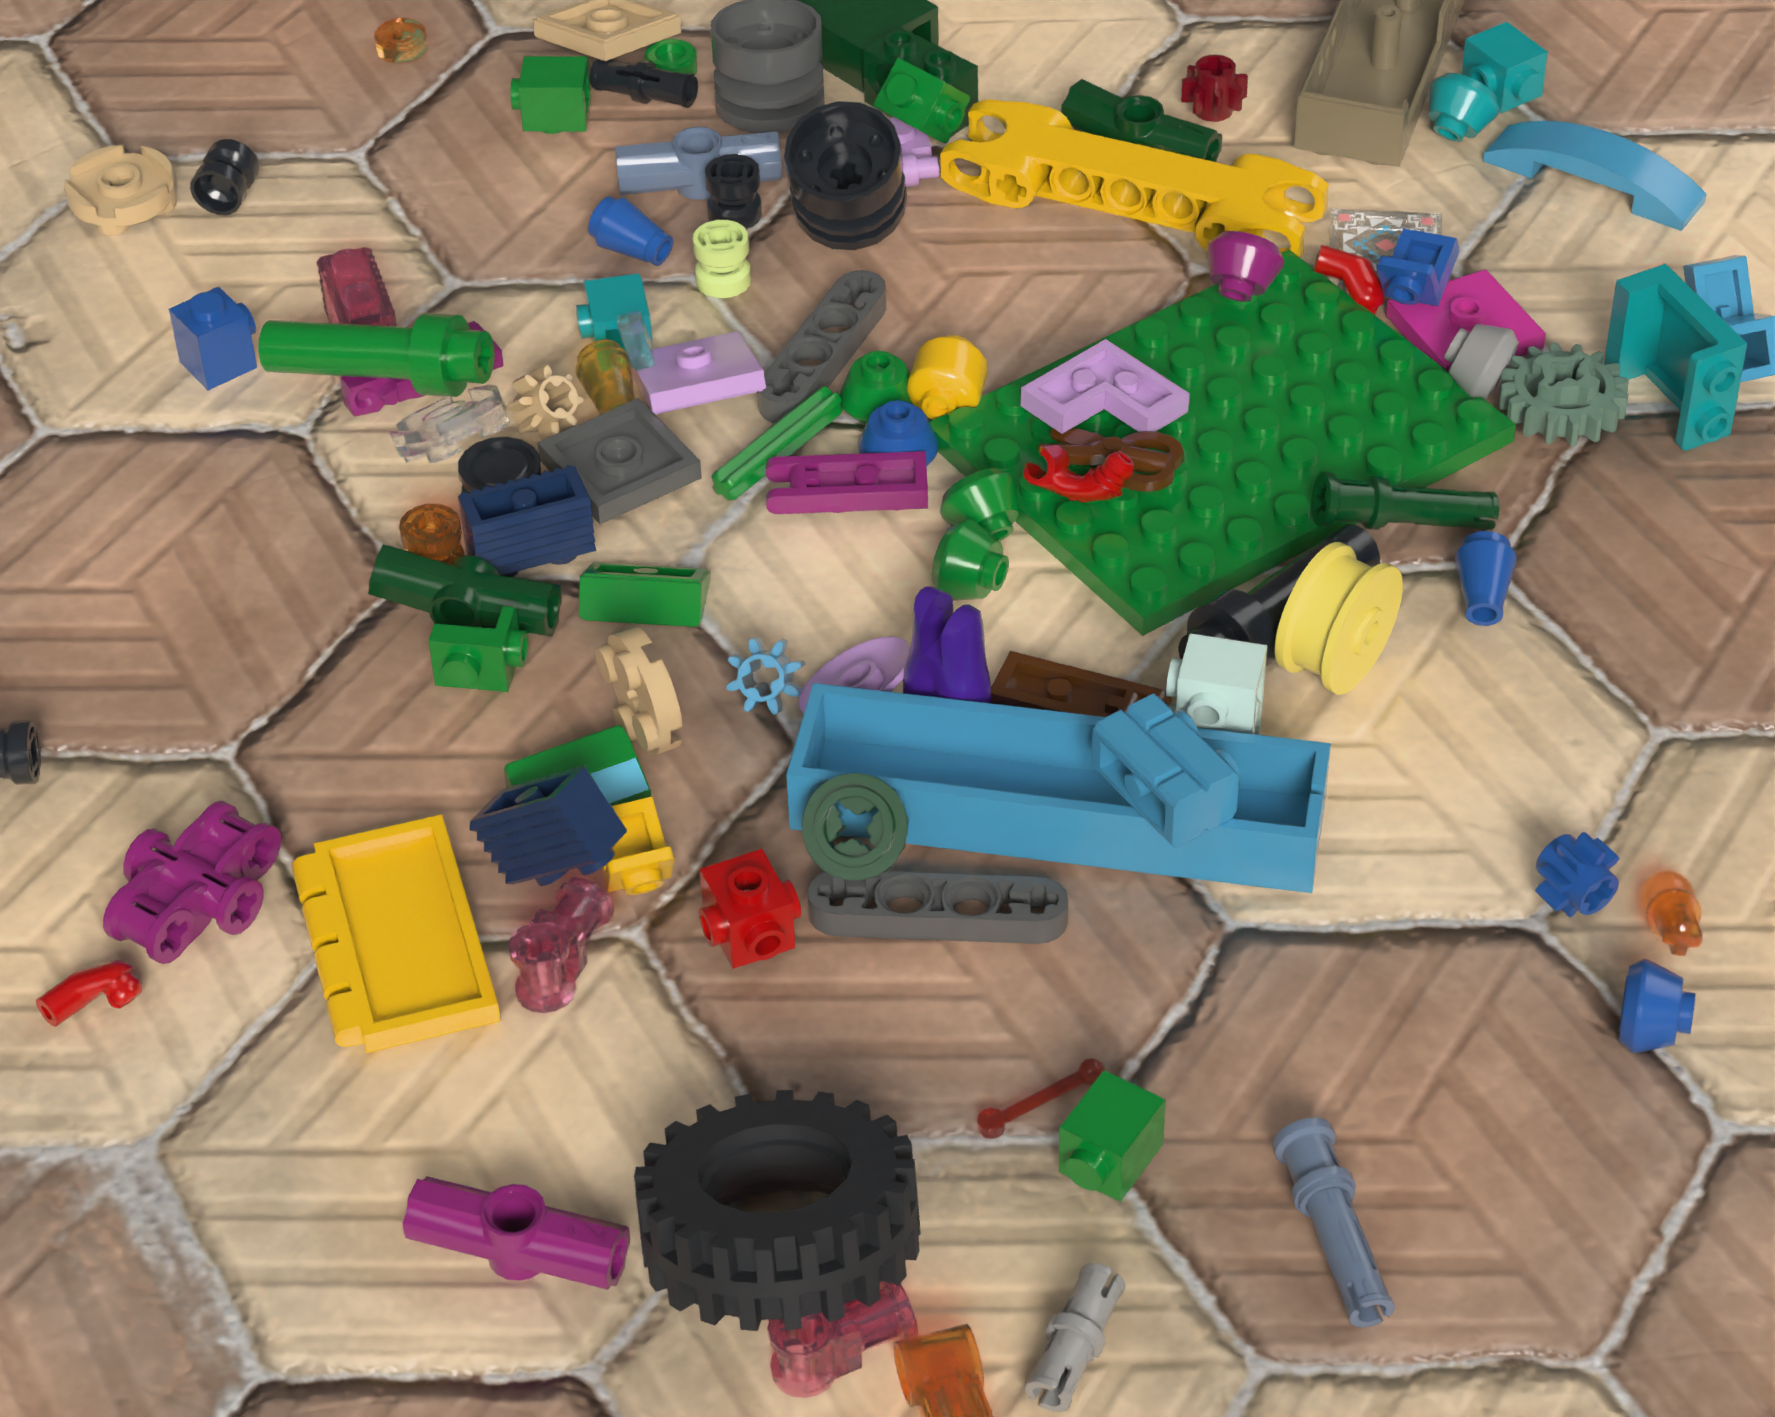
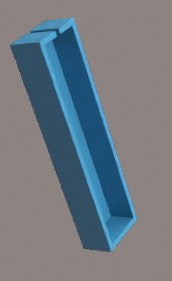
(1028, 788)

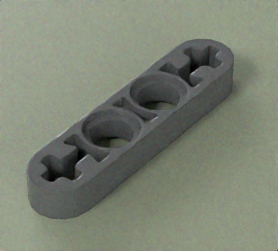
(834, 349)
(937, 915)

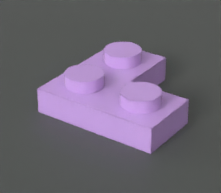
(1109, 381)

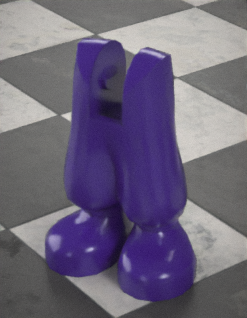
(946, 650)

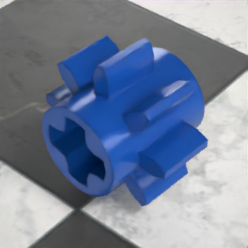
(1577, 874)

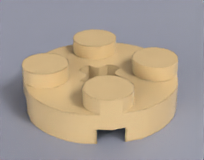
(143, 190)
(643, 691)

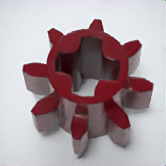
(1214, 88)

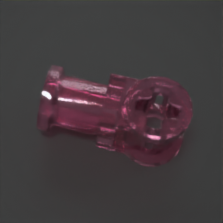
(553, 946)
(837, 1343)

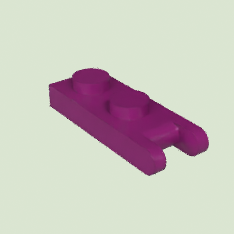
(848, 482)

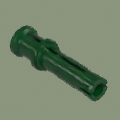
(1379, 503)

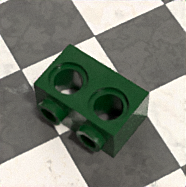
(925, 55)

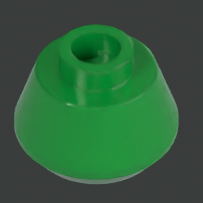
(872, 383)
(985, 498)
(969, 562)

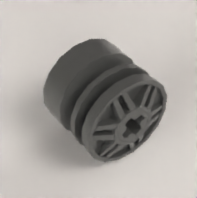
(767, 64)

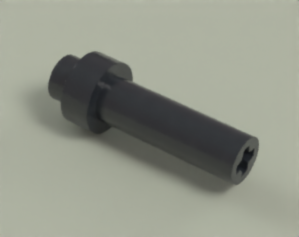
(1257, 614)

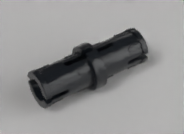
(644, 82)

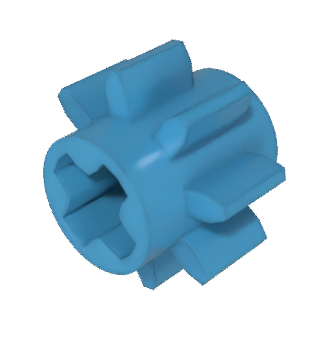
(770, 658)

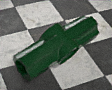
(1137, 121)
(463, 592)

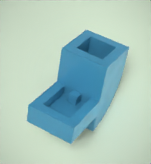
(1727, 290)

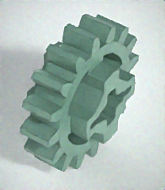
(1563, 393)

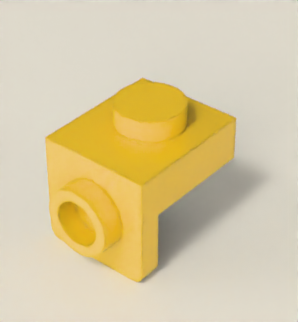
(641, 854)

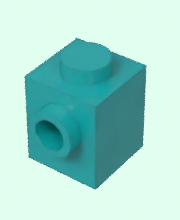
(1506, 64)
(606, 301)

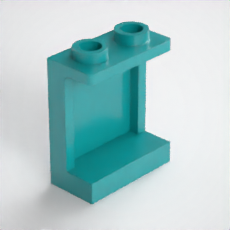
(1682, 347)

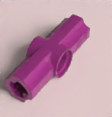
(516, 1232)

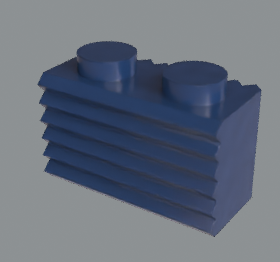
(529, 521)
(549, 827)

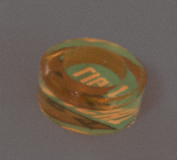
(400, 40)

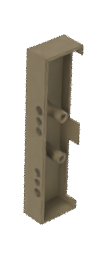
(1373, 77)

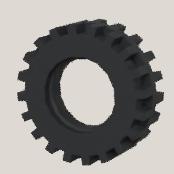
(786, 1259)

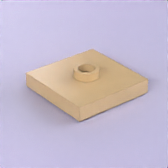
(606, 27)

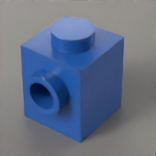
(214, 337)

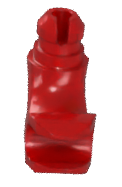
(1096, 485)

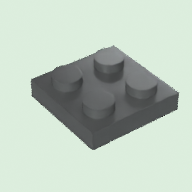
(622, 459)

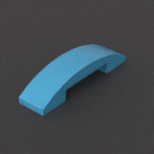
(1658, 187)

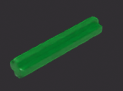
(778, 440)

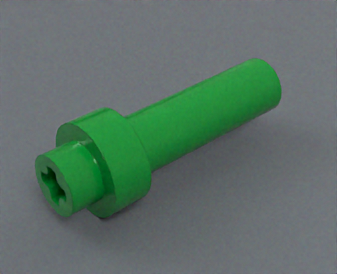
(434, 354)

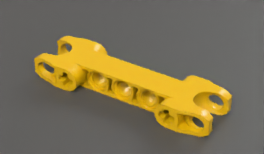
(1152, 185)

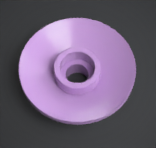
(869, 665)

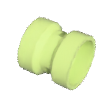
(721, 258)

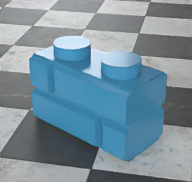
(1166, 769)

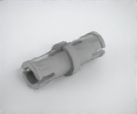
(1075, 1337)

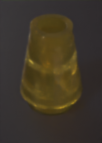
(605, 374)

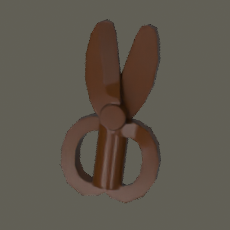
(1092, 449)

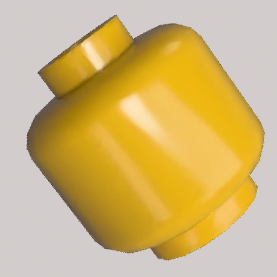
(947, 375)

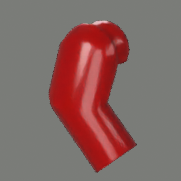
(1356, 274)
(85, 986)

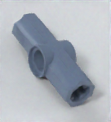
(683, 161)

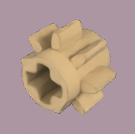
(544, 403)

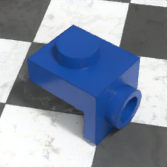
(1418, 267)

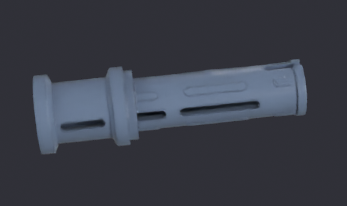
(1326, 1195)

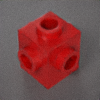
(749, 922)

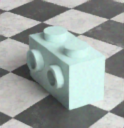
(1220, 683)

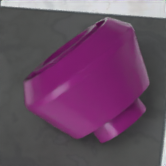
(1243, 264)

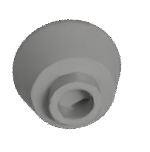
(1480, 358)

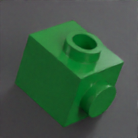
(553, 94)
(1111, 1136)

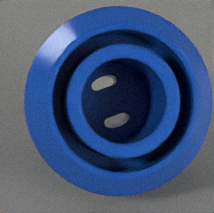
(898, 428)
(1654, 1008)

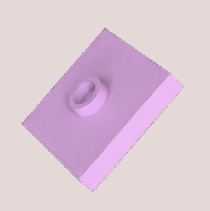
(700, 373)

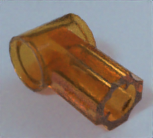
(942, 1373)

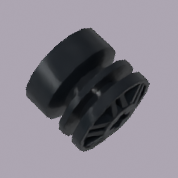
(846, 175)

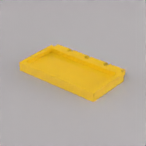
(394, 936)

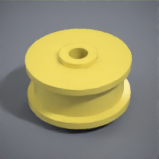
(1338, 617)

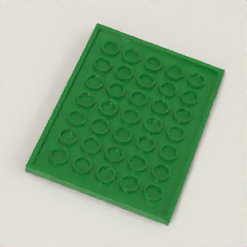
(1274, 400)

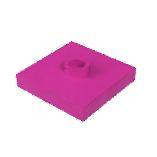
(1464, 304)

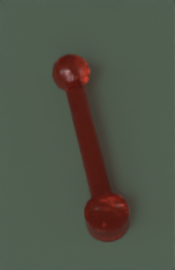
(993, 1121)

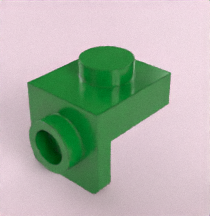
(922, 101)
(479, 655)

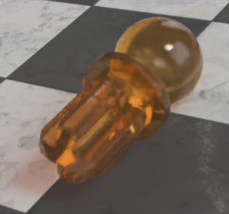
(1672, 910)

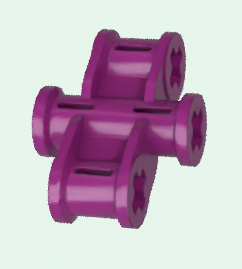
(192, 882)

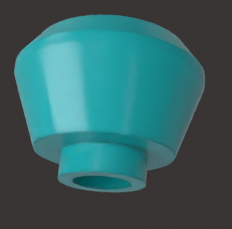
(1461, 106)

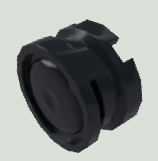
(497, 462)

